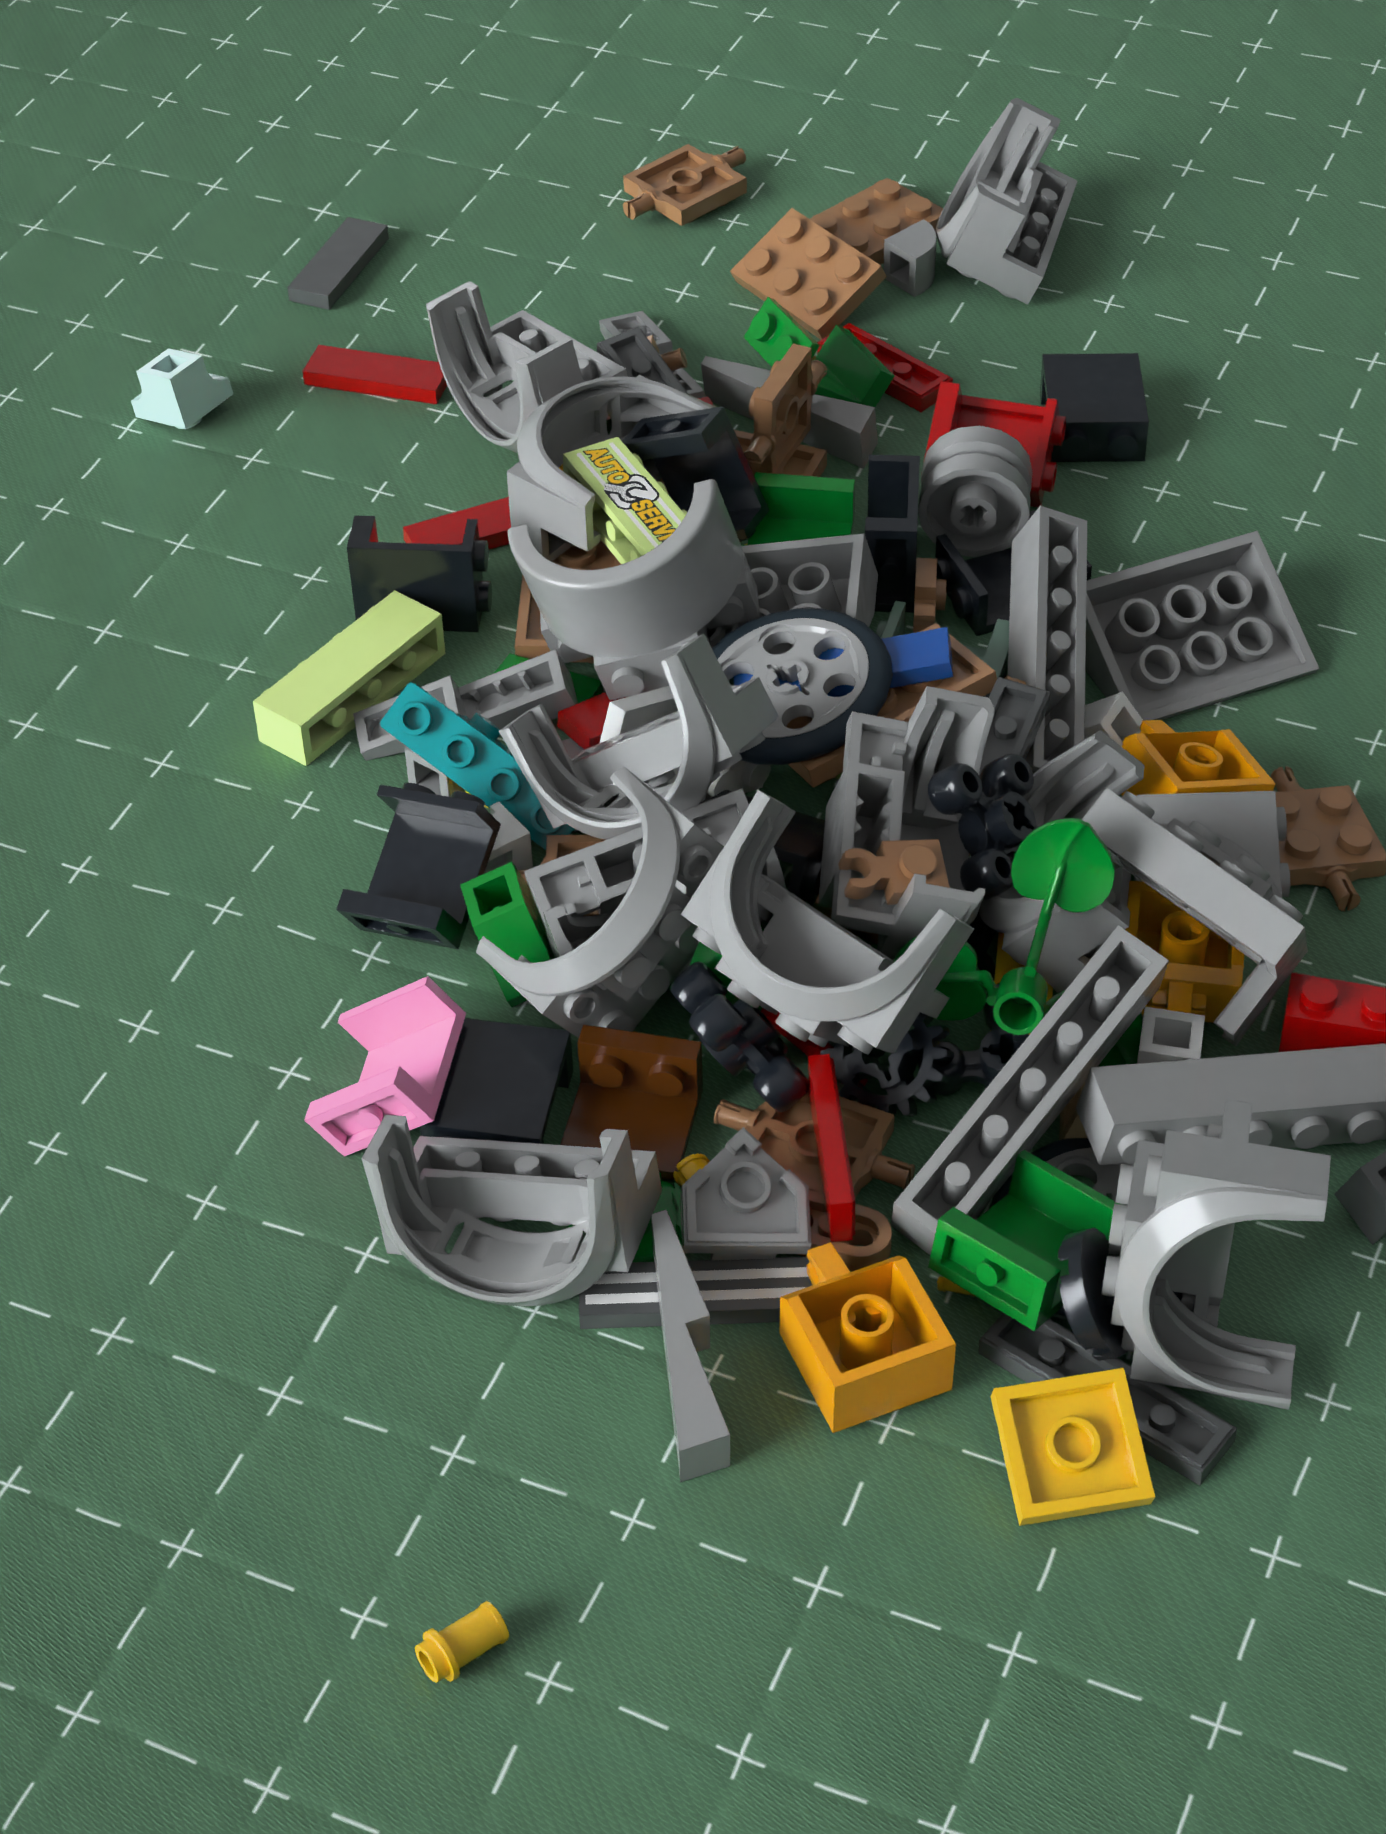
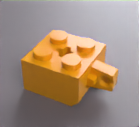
(1193, 762)
(1201, 966)
(865, 1338)

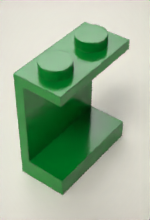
(851, 368)
(804, 507)
(1014, 1246)

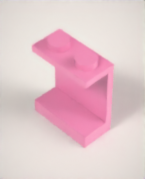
(408, 1060)

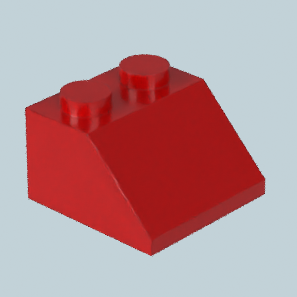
(1332, 1014)

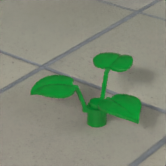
(1064, 867)

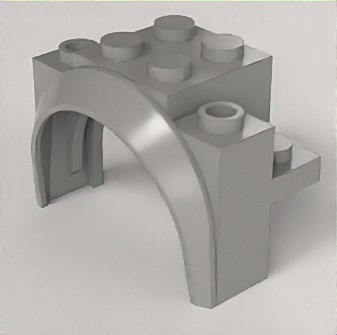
(888, 800)
(804, 962)
(1180, 1240)

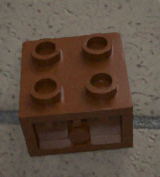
(639, 1087)

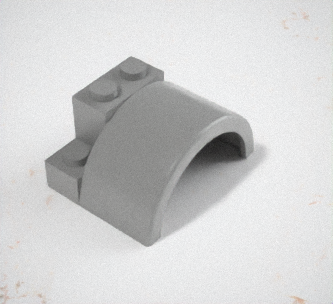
(646, 607)

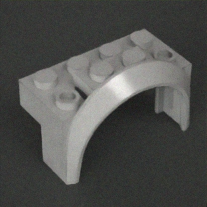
(1007, 205)
(519, 349)
(546, 497)
(700, 738)
(1060, 791)
(1214, 885)
(644, 942)
(455, 1180)

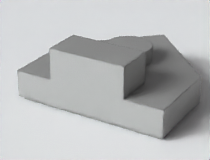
(745, 1205)

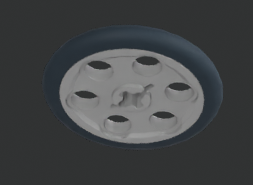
(811, 631)

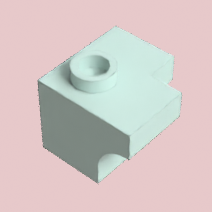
(178, 390)

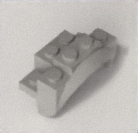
(604, 871)

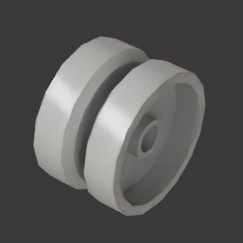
(975, 489)

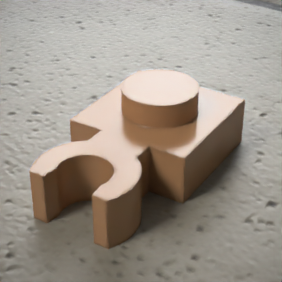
(929, 593)
(893, 868)

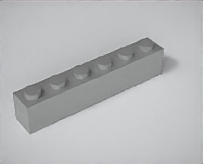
(1050, 625)
(1032, 1087)
(1295, 1096)

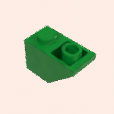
(508, 917)

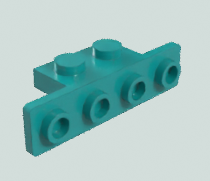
(469, 756)

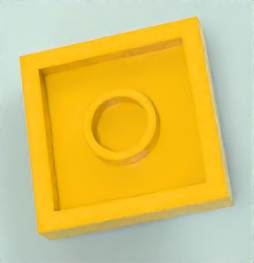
(1072, 1446)

